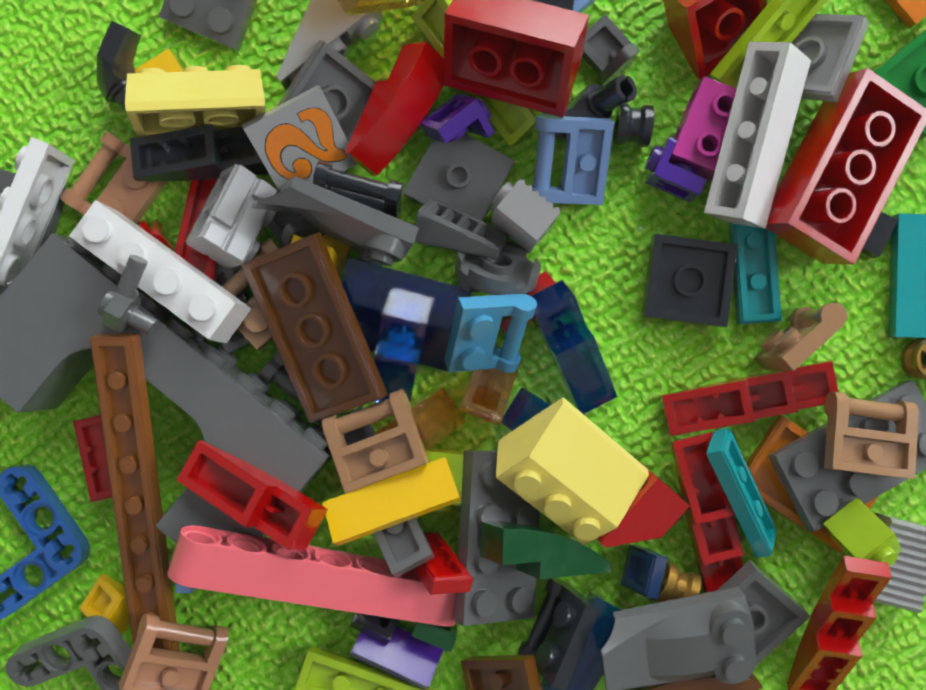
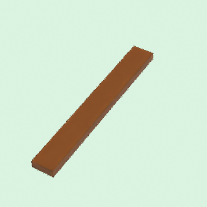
(133, 478)

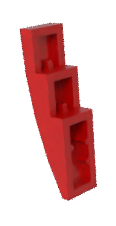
(749, 398)
(709, 514)
(837, 624)

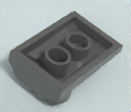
(371, 233)
(681, 641)

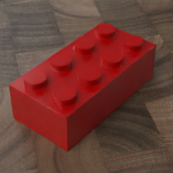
(846, 169)

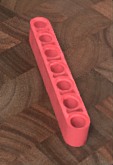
(310, 577)

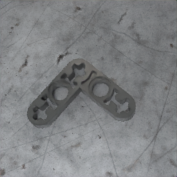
(91, 644)

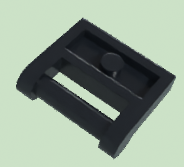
(366, 191)
(560, 632)

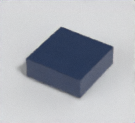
(644, 571)

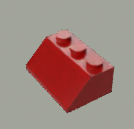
(514, 51)

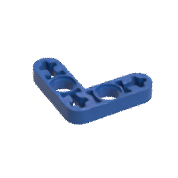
(47, 554)

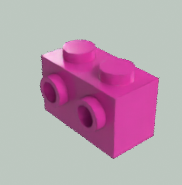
(703, 127)

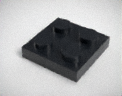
(689, 280)

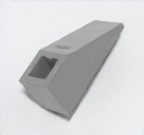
(329, 23)

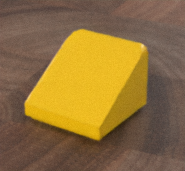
(107, 600)

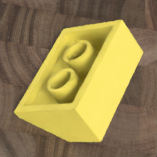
(193, 98)
(570, 471)

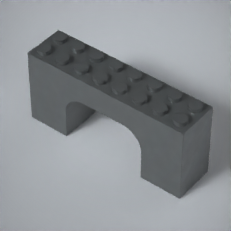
(47, 351)

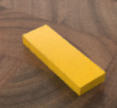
(391, 501)

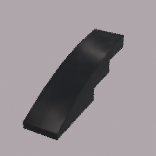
(193, 154)

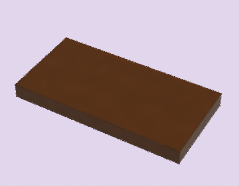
(314, 328)

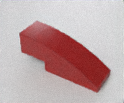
(397, 107)
(252, 496)

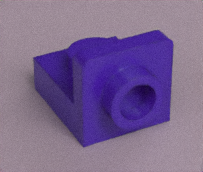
(454, 118)
(675, 178)

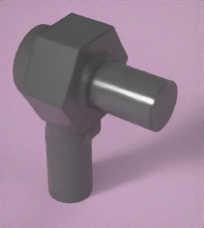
(123, 308)

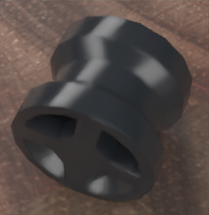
(633, 125)

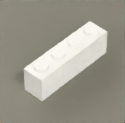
(758, 133)
(167, 275)

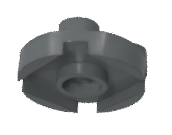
(499, 276)

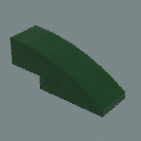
(538, 551)

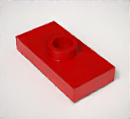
(93, 457)
(444, 572)

